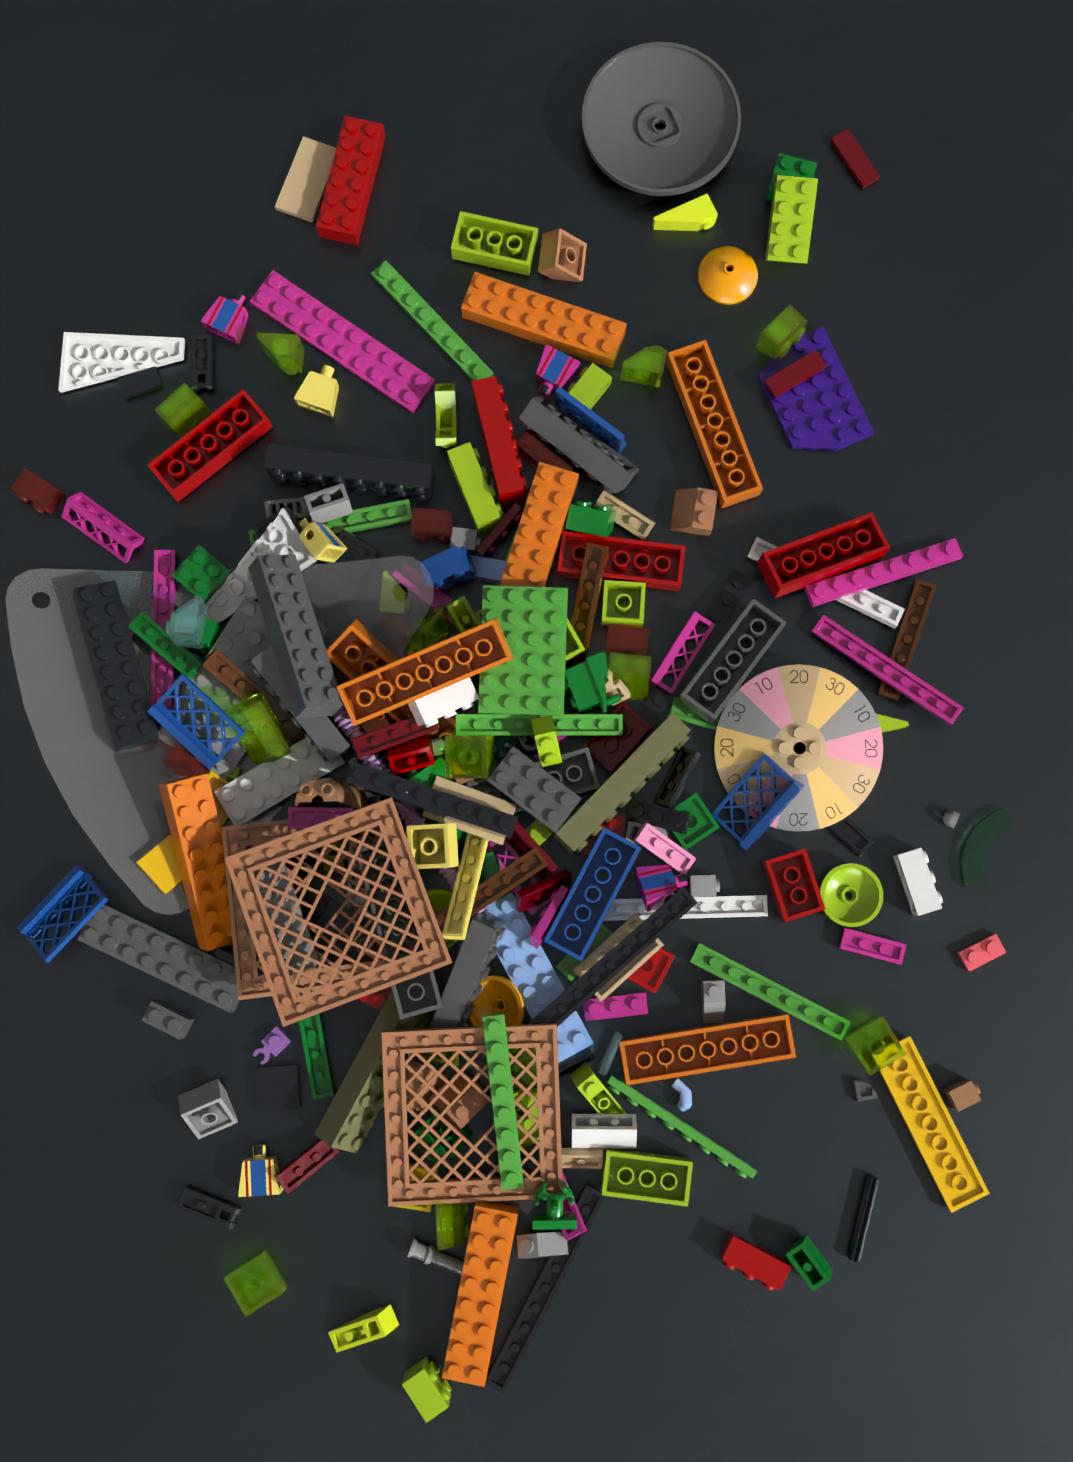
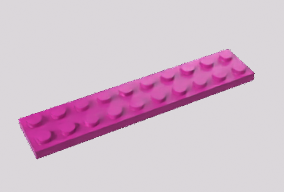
(342, 342)

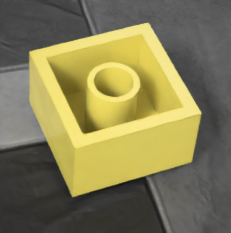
(433, 845)

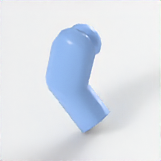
(685, 1095)

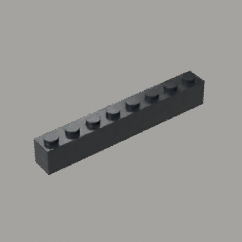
(431, 800)

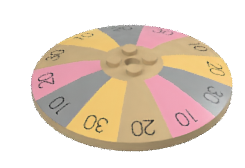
(810, 708)

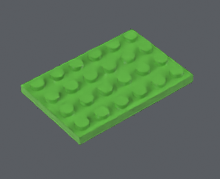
(536, 633)

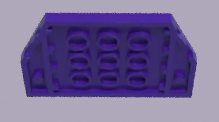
(821, 409)

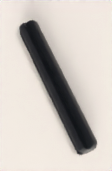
(863, 1218)

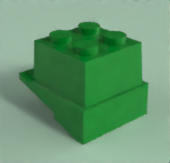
(587, 685)

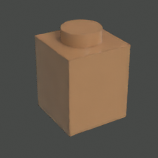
(963, 1094)

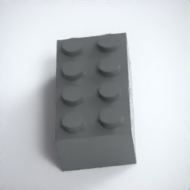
(533, 790)

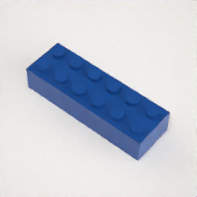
(592, 894)

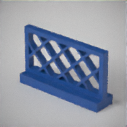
(590, 420)
(189, 737)
(771, 812)
(55, 904)

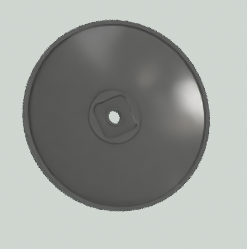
(667, 87)

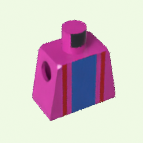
(227, 317)
(555, 370)
(657, 884)

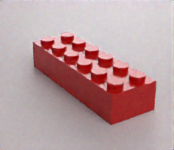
(351, 180)
(499, 441)
(210, 445)
(823, 555)
(627, 560)

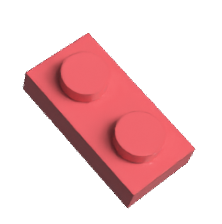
(981, 952)

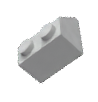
(207, 1109)

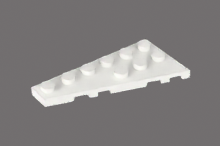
(103, 357)
(278, 539)

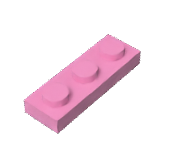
(664, 848)

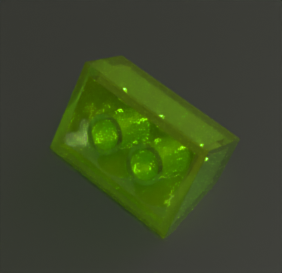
(264, 735)

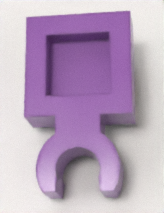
(274, 1044)

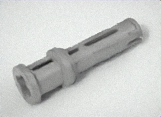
(430, 1255)

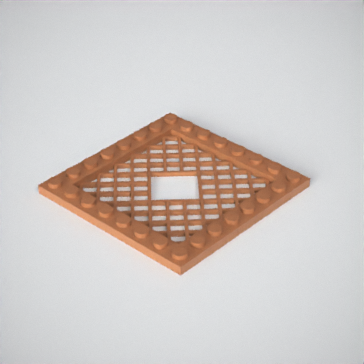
(242, 869)
(248, 980)
(466, 1189)

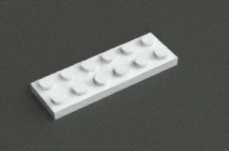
(273, 782)

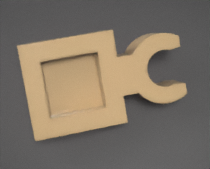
(616, 686)

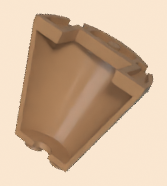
(331, 790)

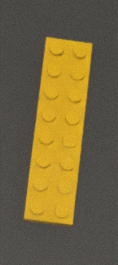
(933, 1129)

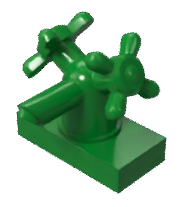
(554, 1216)

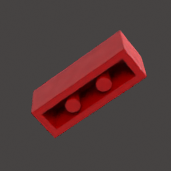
(754, 1262)

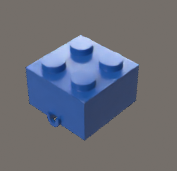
(450, 568)

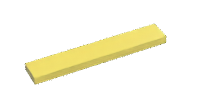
(465, 888)

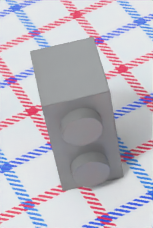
(328, 504)

